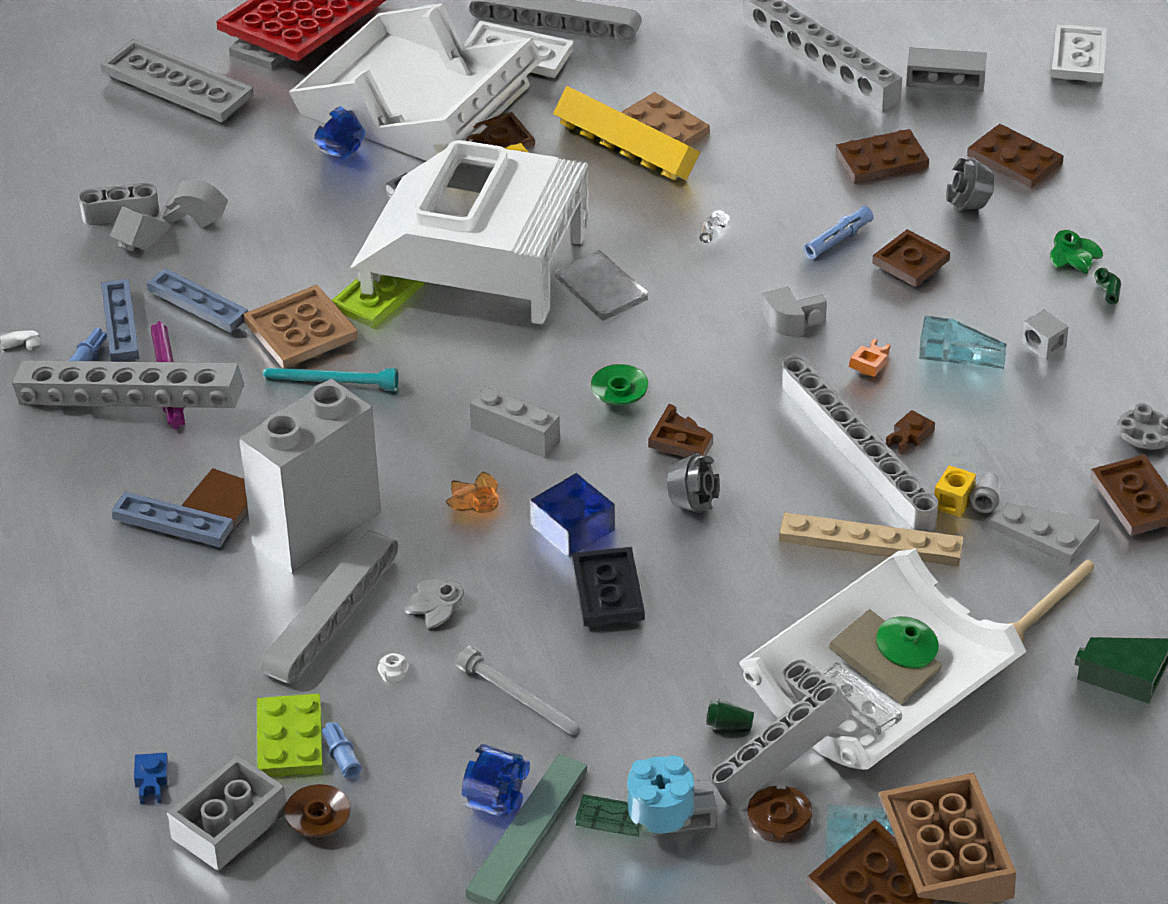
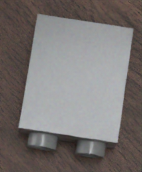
(311, 474)

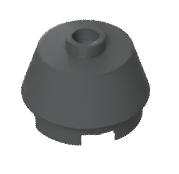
(971, 185)
(693, 483)

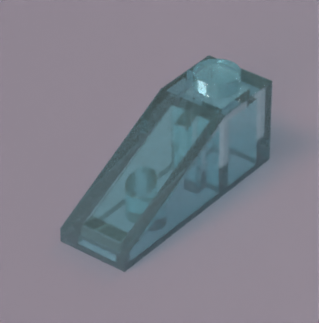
(957, 343)

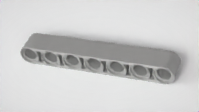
(562, 16)
(329, 607)

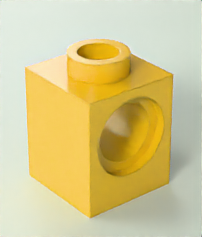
(954, 490)

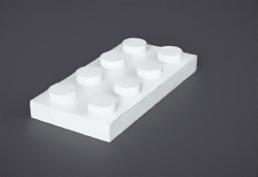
(552, 49)

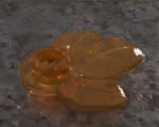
(477, 497)

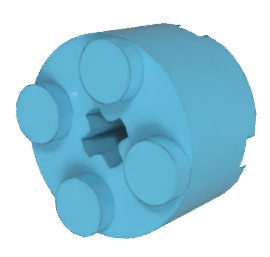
(660, 793)

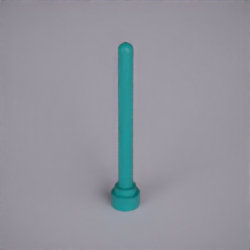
(384, 379)

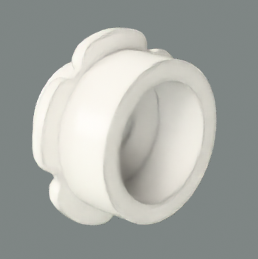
(393, 667)

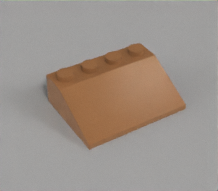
(950, 841)

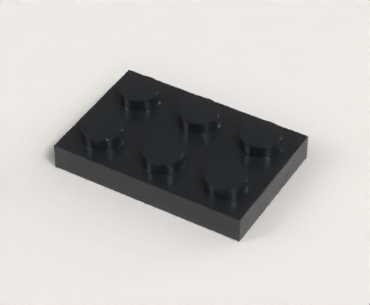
(608, 586)

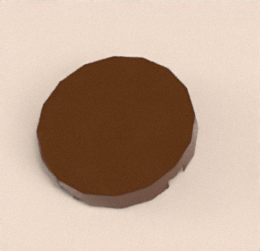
(779, 814)

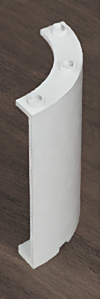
(896, 587)

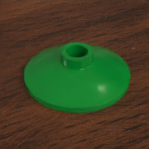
(619, 384)
(907, 642)

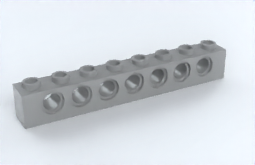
(825, 52)
(128, 384)

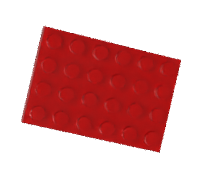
(293, 26)

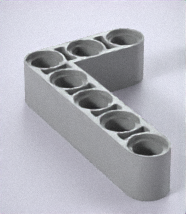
(776, 747)

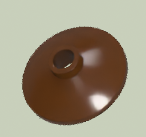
(317, 810)

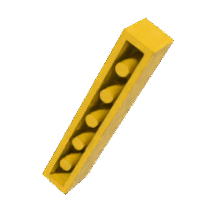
(627, 133)

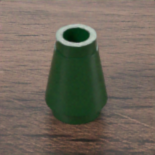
(728, 716)

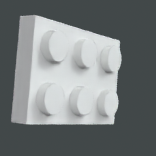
(1079, 53)

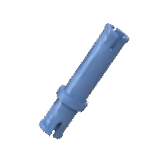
(858, 218)

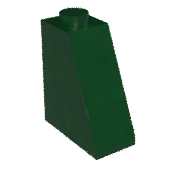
(1124, 665)

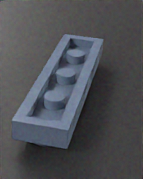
(197, 300)
(120, 320)
(172, 519)

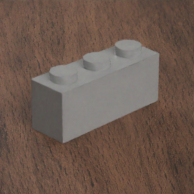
(946, 69)
(515, 422)

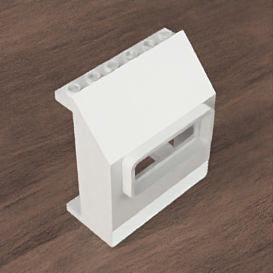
(502, 241)

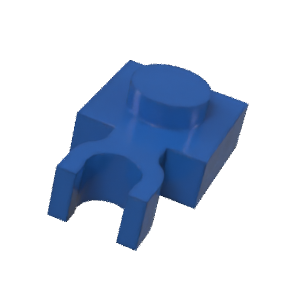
(150, 774)

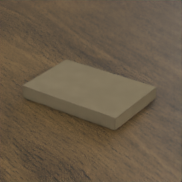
(859, 649)

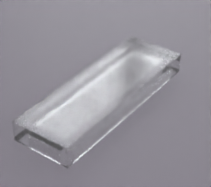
(866, 703)

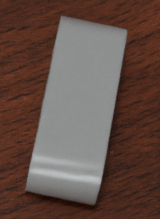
(105, 203)

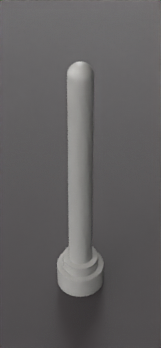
(471, 661)

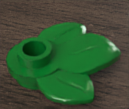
(1074, 251)

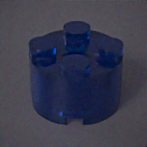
(495, 781)

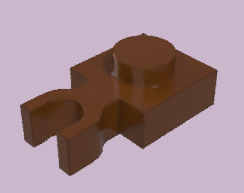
(910, 429)

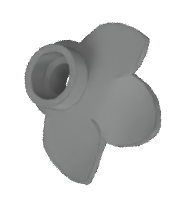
(435, 601)

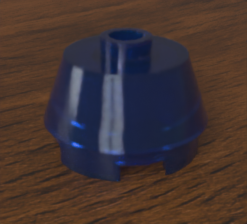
(341, 134)

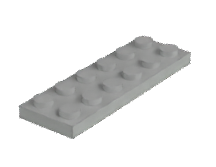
(177, 80)

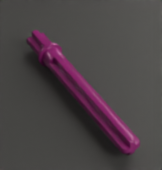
(164, 354)

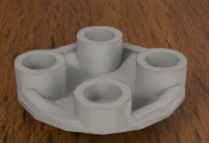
(1144, 427)

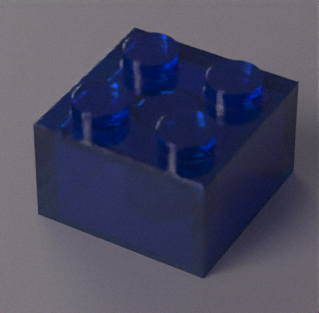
(572, 514)

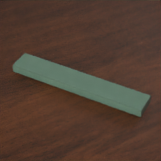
(526, 830)

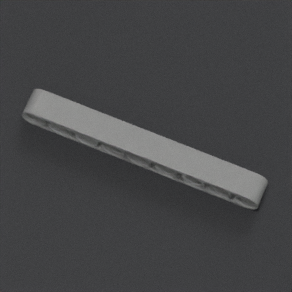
(859, 444)

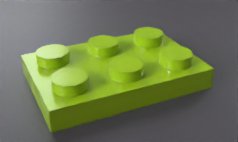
(289, 735)

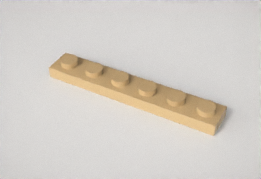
(869, 538)

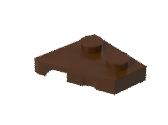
(679, 435)

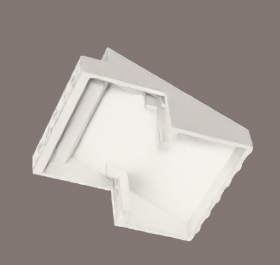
(417, 81)

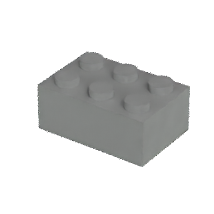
(227, 812)

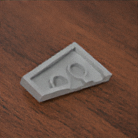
(1046, 530)

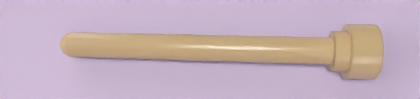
(1052, 598)

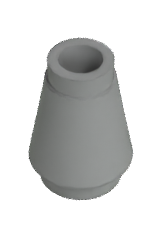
(986, 493)

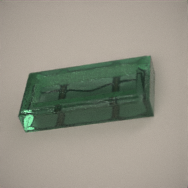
(606, 816)

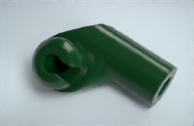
(1109, 283)

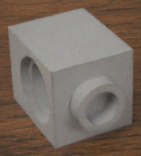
(1045, 334)

